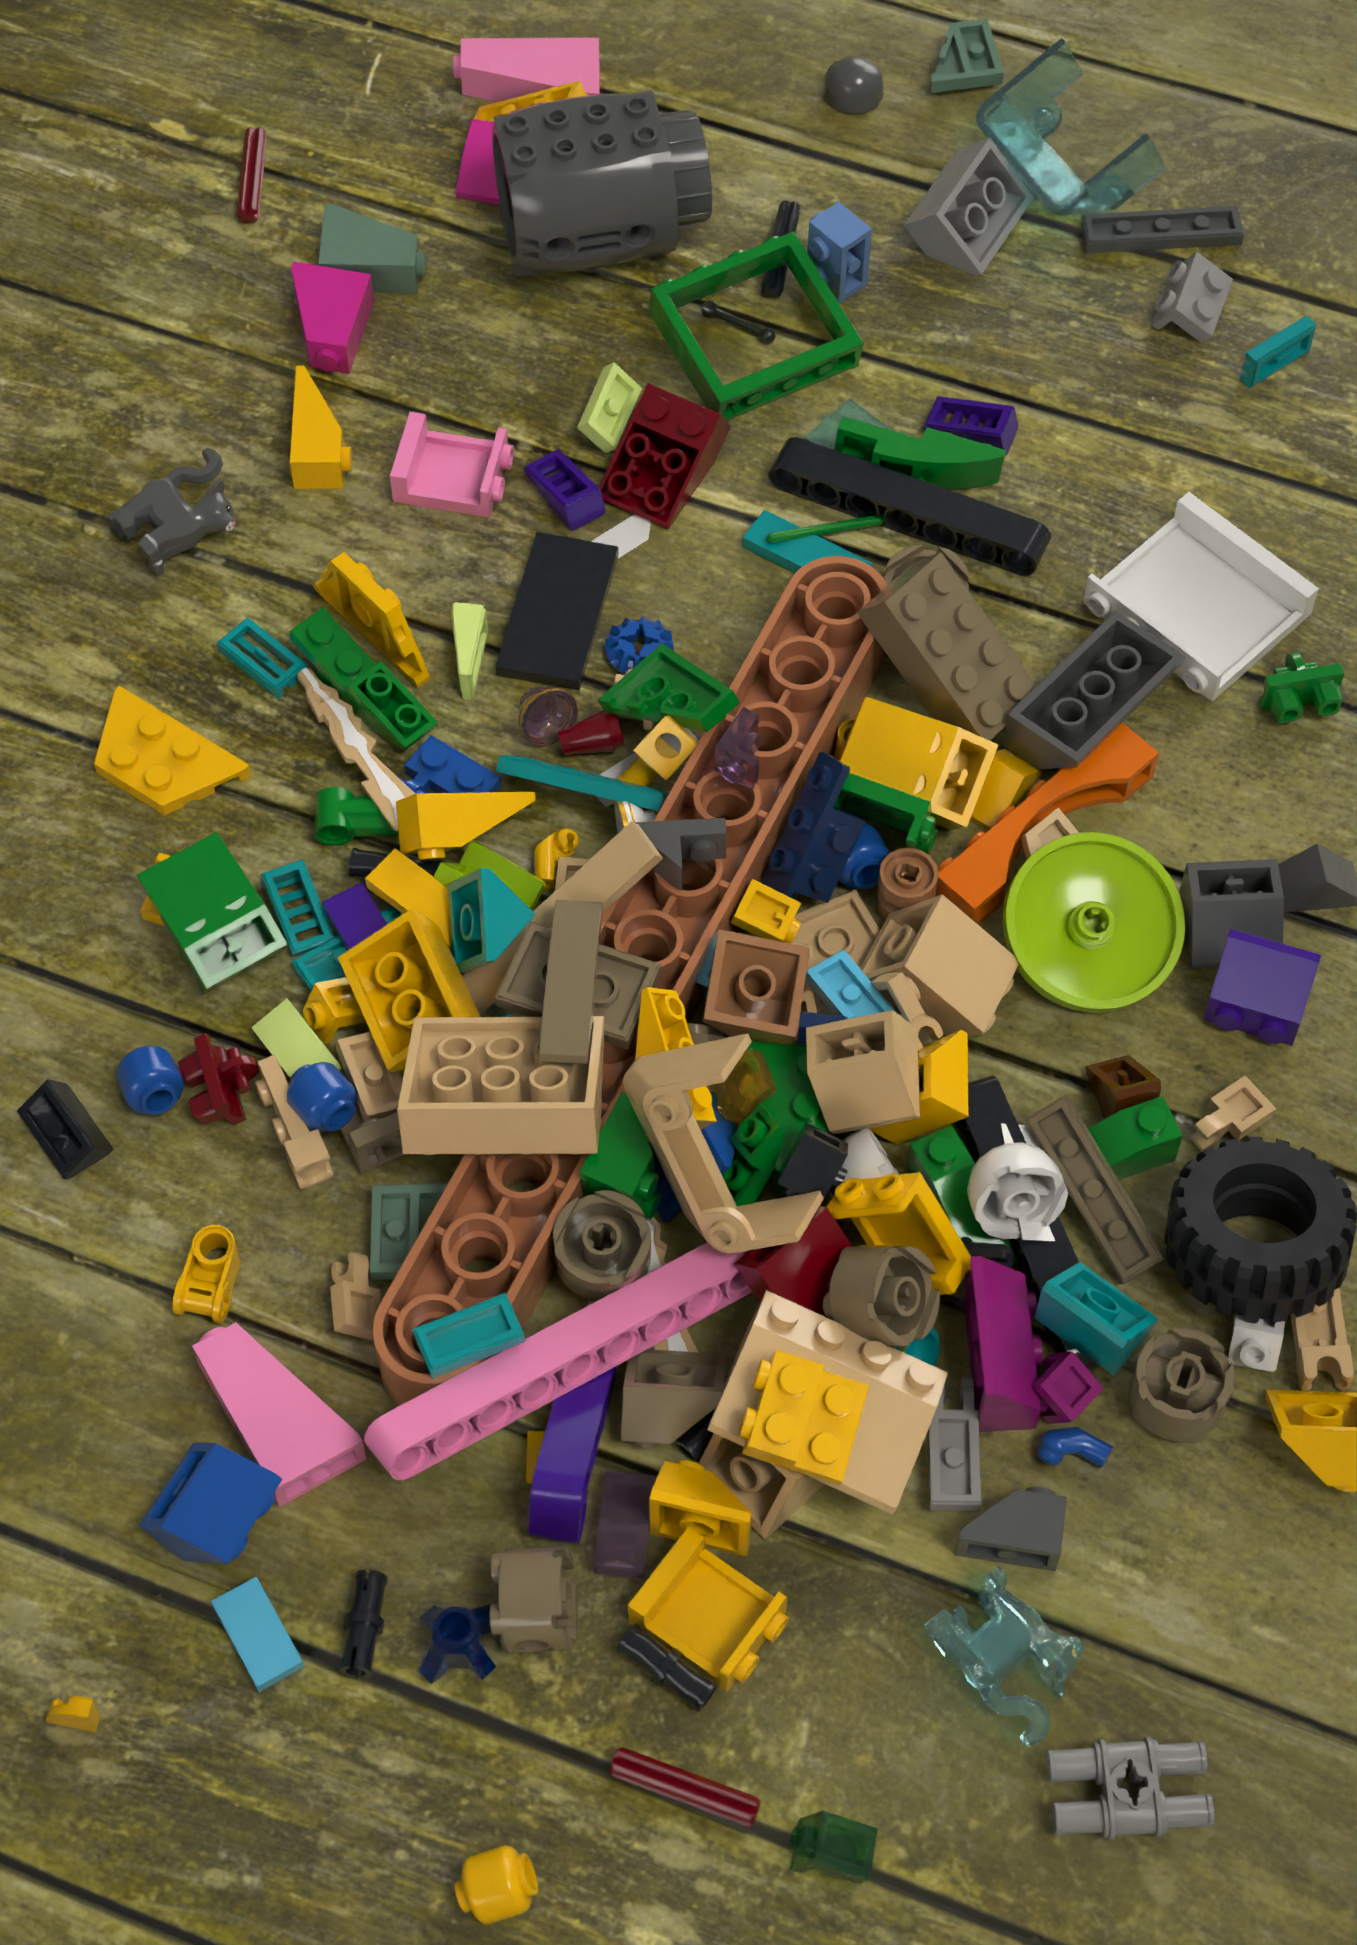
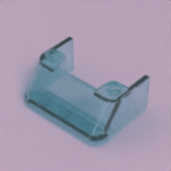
(1026, 114)

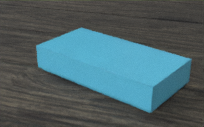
(257, 1634)

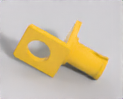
(657, 755)

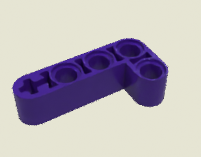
(568, 1459)

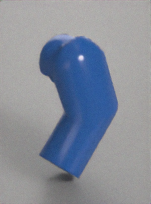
(1072, 1440)

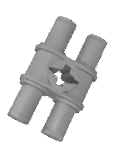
(1144, 1765)

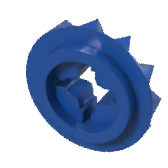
(621, 641)

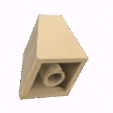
(950, 961)
(764, 1488)

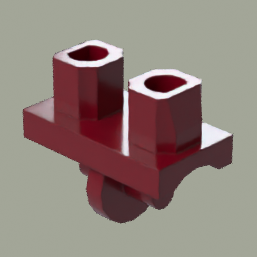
(225, 1076)

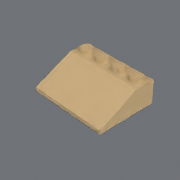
(484, 1091)
(896, 1408)

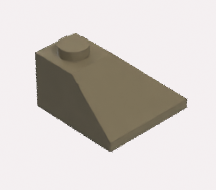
(669, 1394)

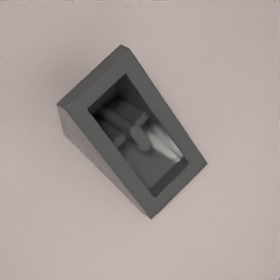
(1317, 880)

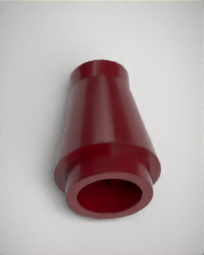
(592, 735)

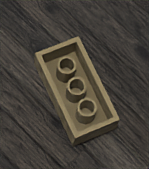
(947, 648)

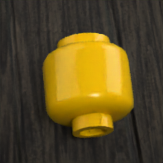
(496, 1884)

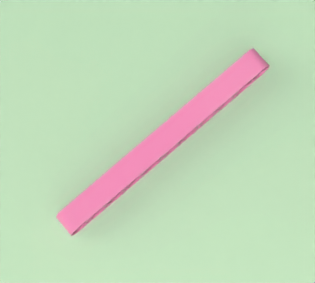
(554, 1361)

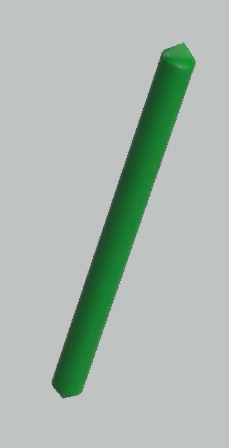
(827, 528)

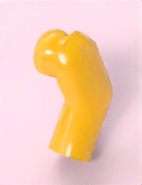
(548, 852)

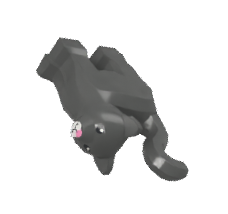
(174, 521)

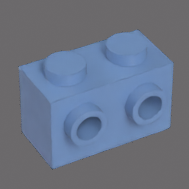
(840, 250)

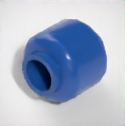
(865, 860)
(149, 1080)
(322, 1097)

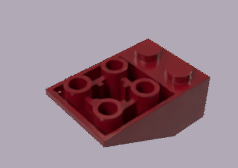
(663, 456)

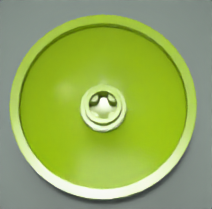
(1093, 922)

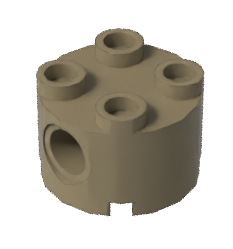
(1181, 1385)
(535, 1599)

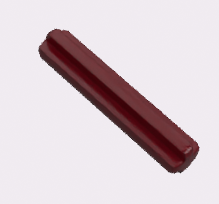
(251, 175)
(685, 1786)

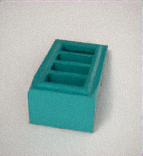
(286, 876)

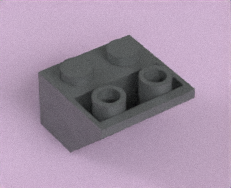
(1228, 897)

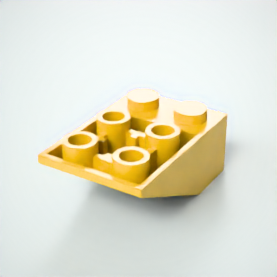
(920, 759)

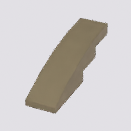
(571, 982)

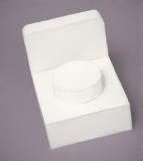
(1256, 1343)

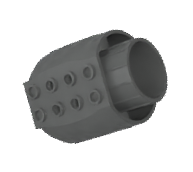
(597, 181)

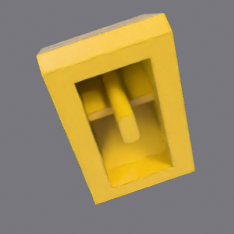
(1004, 786)

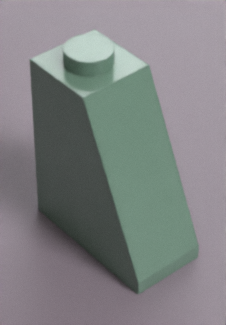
(371, 247)

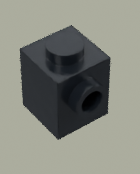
(814, 1163)

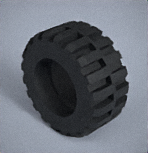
(1249, 1274)

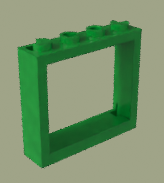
(774, 381)

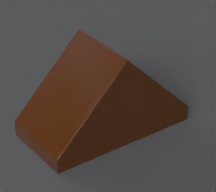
(1121, 1084)

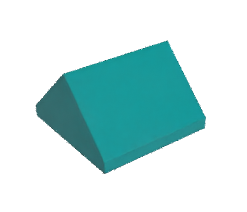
(483, 918)
(1094, 1316)

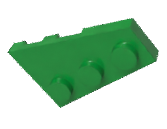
(671, 687)

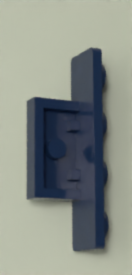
(815, 837)

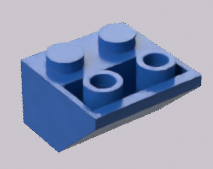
(210, 1504)

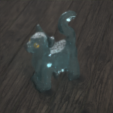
(1002, 1645)

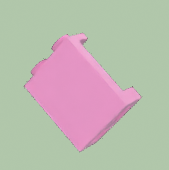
(449, 469)

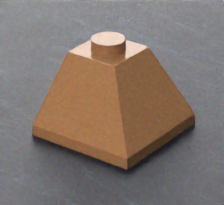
(756, 987)

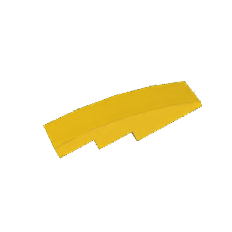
(408, 887)

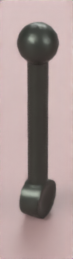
(710, 310)

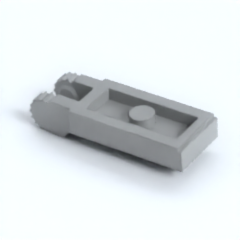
(955, 1454)

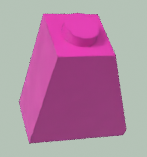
(332, 313)

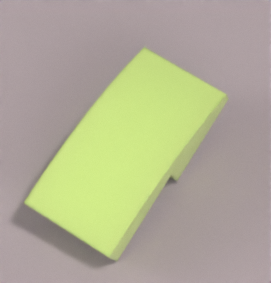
(292, 1039)

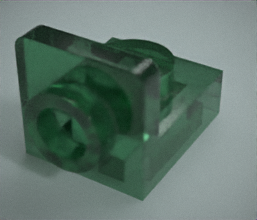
(833, 1846)

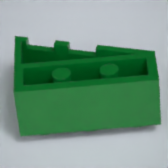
(794, 1099)

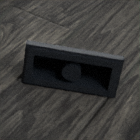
(64, 1128)

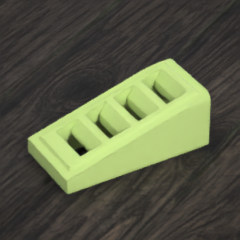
(470, 638)

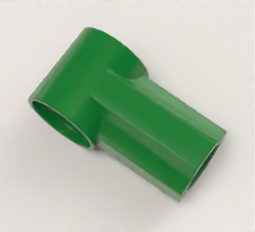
(343, 816)

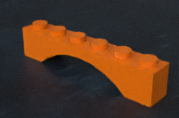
(1108, 775)

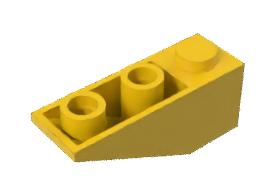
(663, 1029)

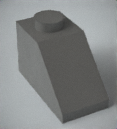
(1018, 1530)

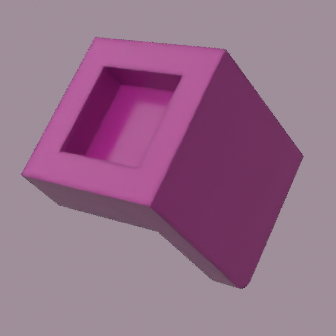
(1066, 1387)

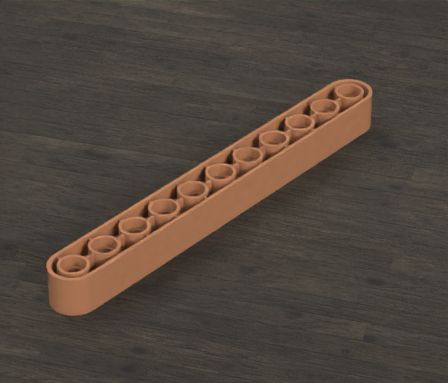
(803, 682)

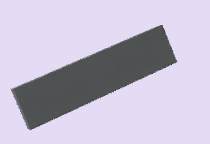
(1161, 229)

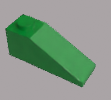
(1138, 1138)
(947, 1172)

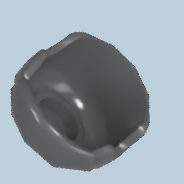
(854, 85)

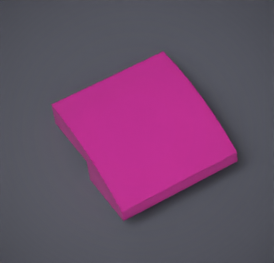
(477, 171)

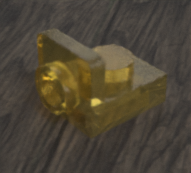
(745, 1087)

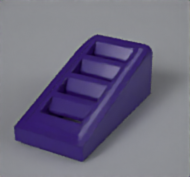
(998, 420)
(567, 491)

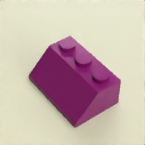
(1002, 1346)

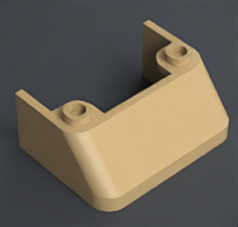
(660, 1099)

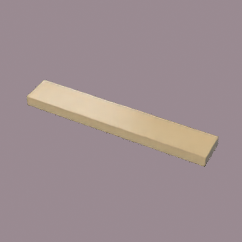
(600, 879)

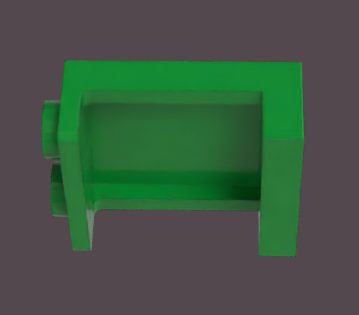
(890, 809)

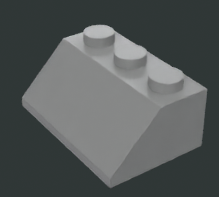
(970, 208)

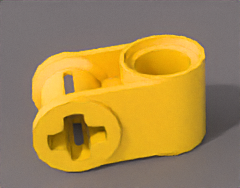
(208, 1284)

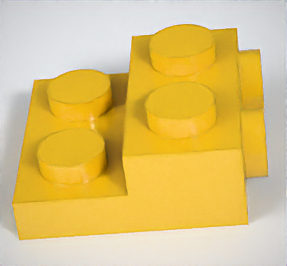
(803, 1417)

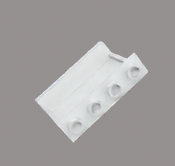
(1205, 595)

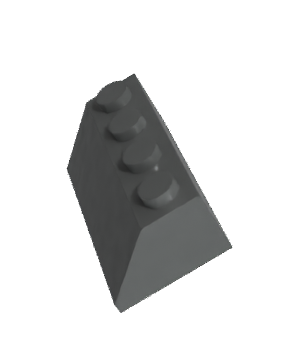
(1089, 694)

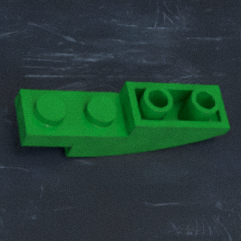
(935, 458)
(366, 686)

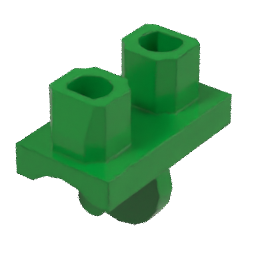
(1302, 684)

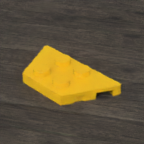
(373, 613)
(160, 757)

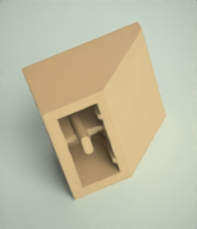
(864, 1071)

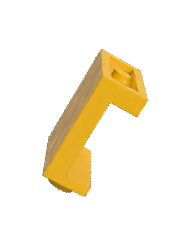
(904, 1213)
(708, 1612)

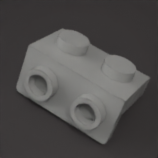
(1193, 297)

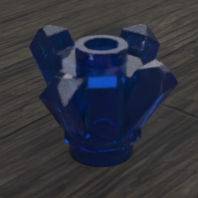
(457, 1641)

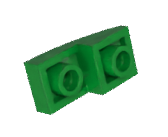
(759, 1146)

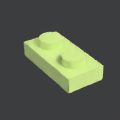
(609, 408)

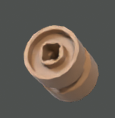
(904, 880)

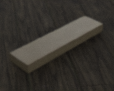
(1095, 1189)

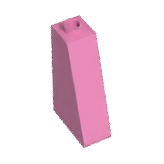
(520, 66)
(276, 1414)

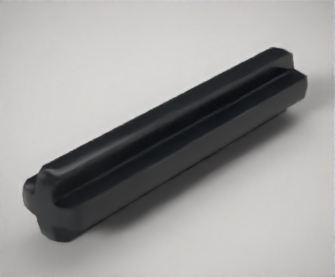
(785, 222)

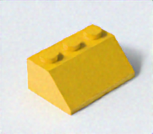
(404, 976)

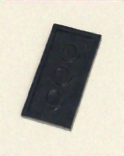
(557, 611)

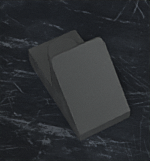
(685, 840)

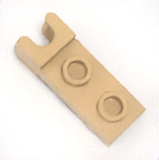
(304, 1149)
(1323, 1345)

